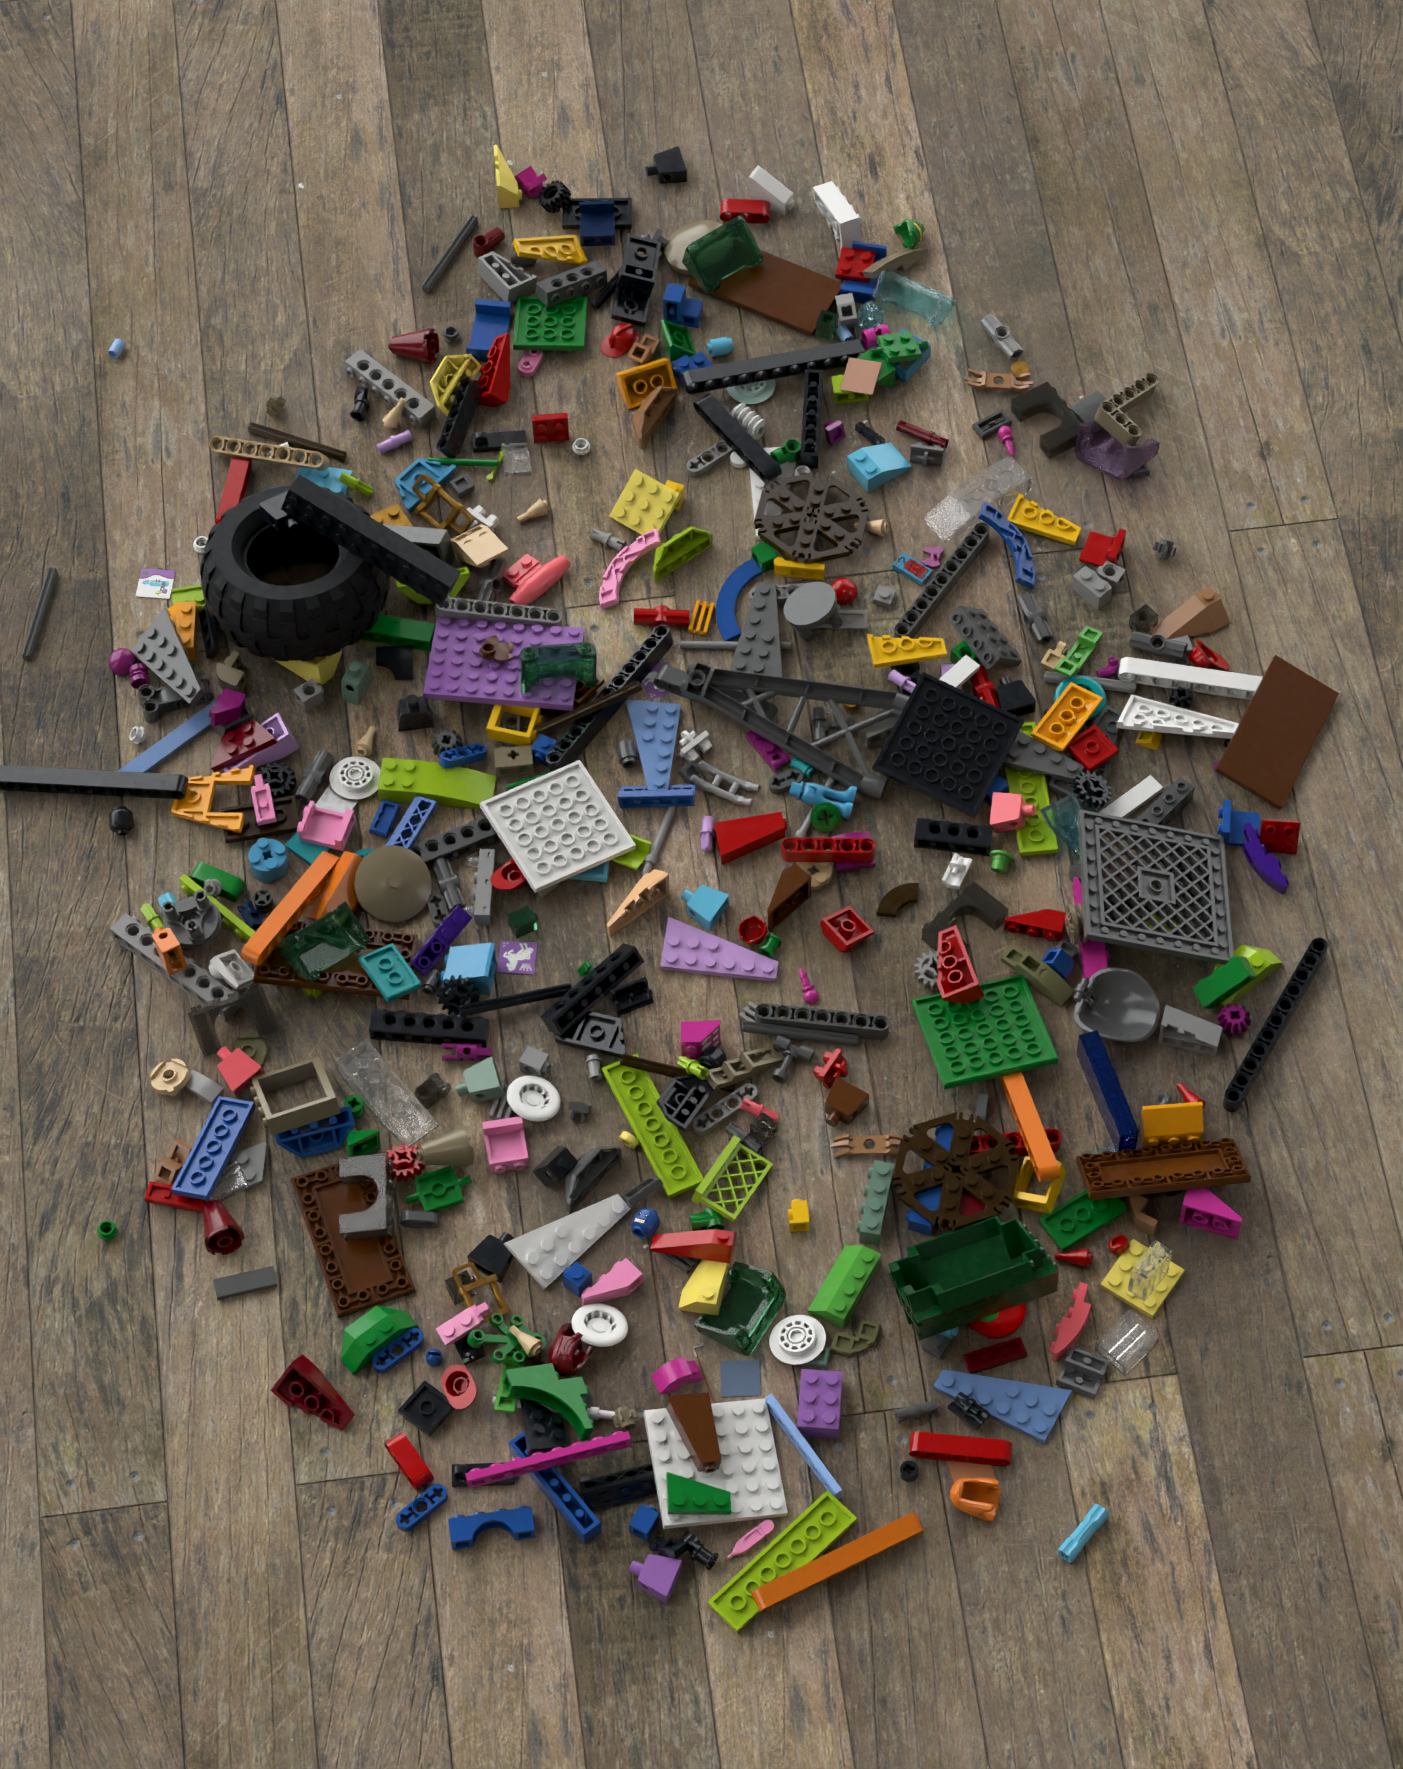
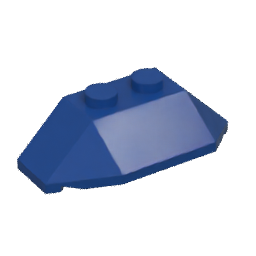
(319, 1135)

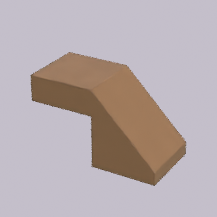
(644, 350)
(170, 1167)
(1137, 1206)

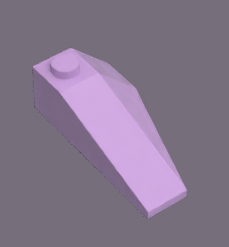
(286, 745)

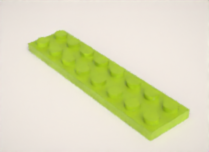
(1035, 836)
(656, 1135)
(796, 1546)

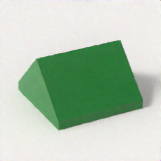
(676, 340)
(887, 371)

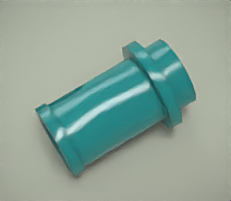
(806, 769)

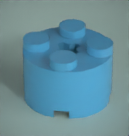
(268, 860)

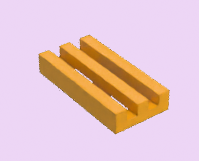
(704, 606)

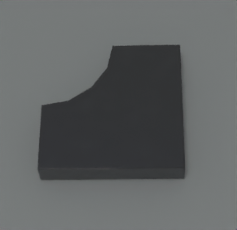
(397, 659)

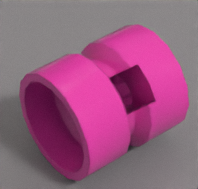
(869, 335)

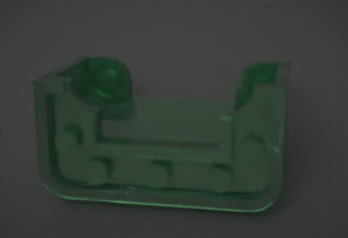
(722, 254)
(557, 661)
(324, 943)
(745, 1310)

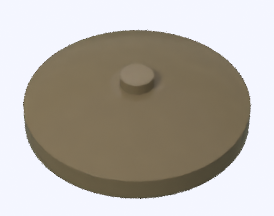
(682, 239)
(392, 884)

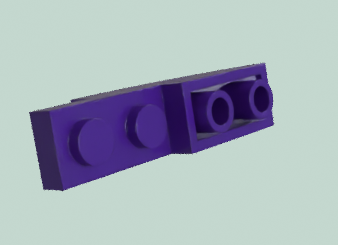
(1264, 864)
(440, 940)

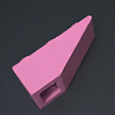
(615, 1284)

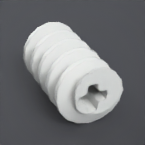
(749, 420)

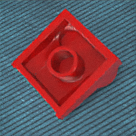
(845, 929)

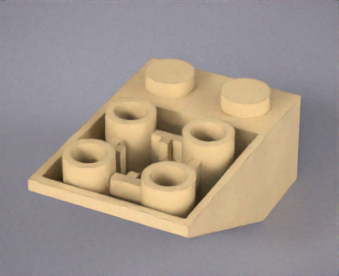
(478, 546)

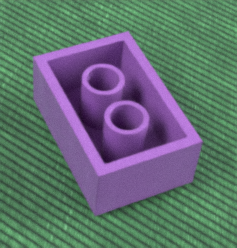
(819, 1403)

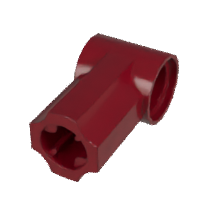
(486, 242)

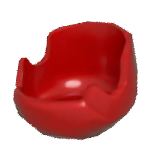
(845, 590)
(752, 930)

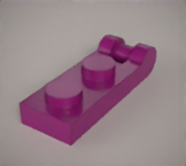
(768, 751)

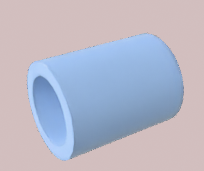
(844, 333)
(116, 348)

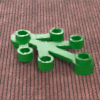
(508, 1339)

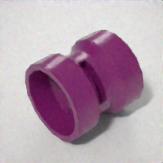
(139, 675)

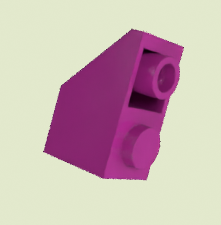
(228, 707)

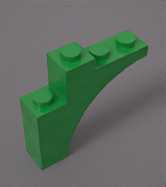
(543, 1385)

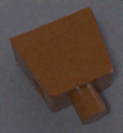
(844, 1102)

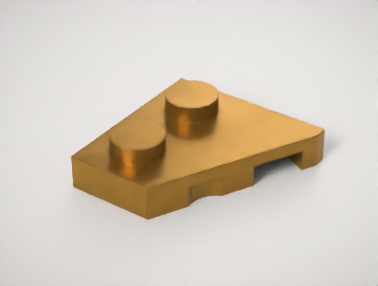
(392, 515)

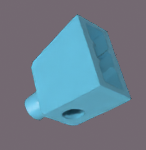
(705, 905)

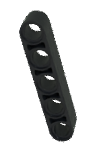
(459, 418)

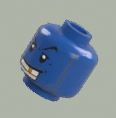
(645, 1223)

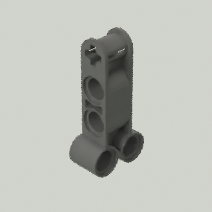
(166, 700)

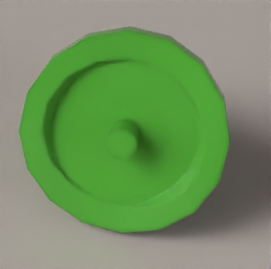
(1001, 861)

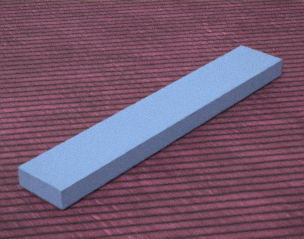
(803, 1447)

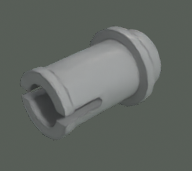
(593, 1062)

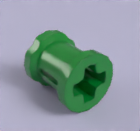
(770, 945)

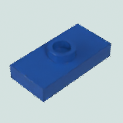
(384, 819)

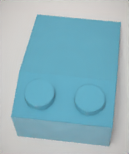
(876, 465)

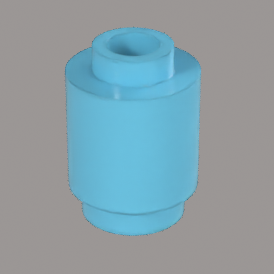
(719, 346)

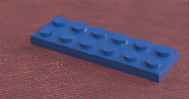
(213, 1148)

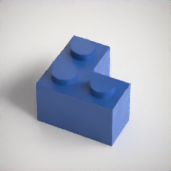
(681, 309)

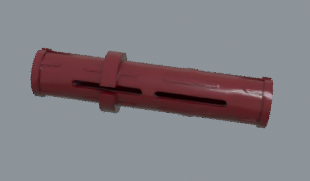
(919, 433)

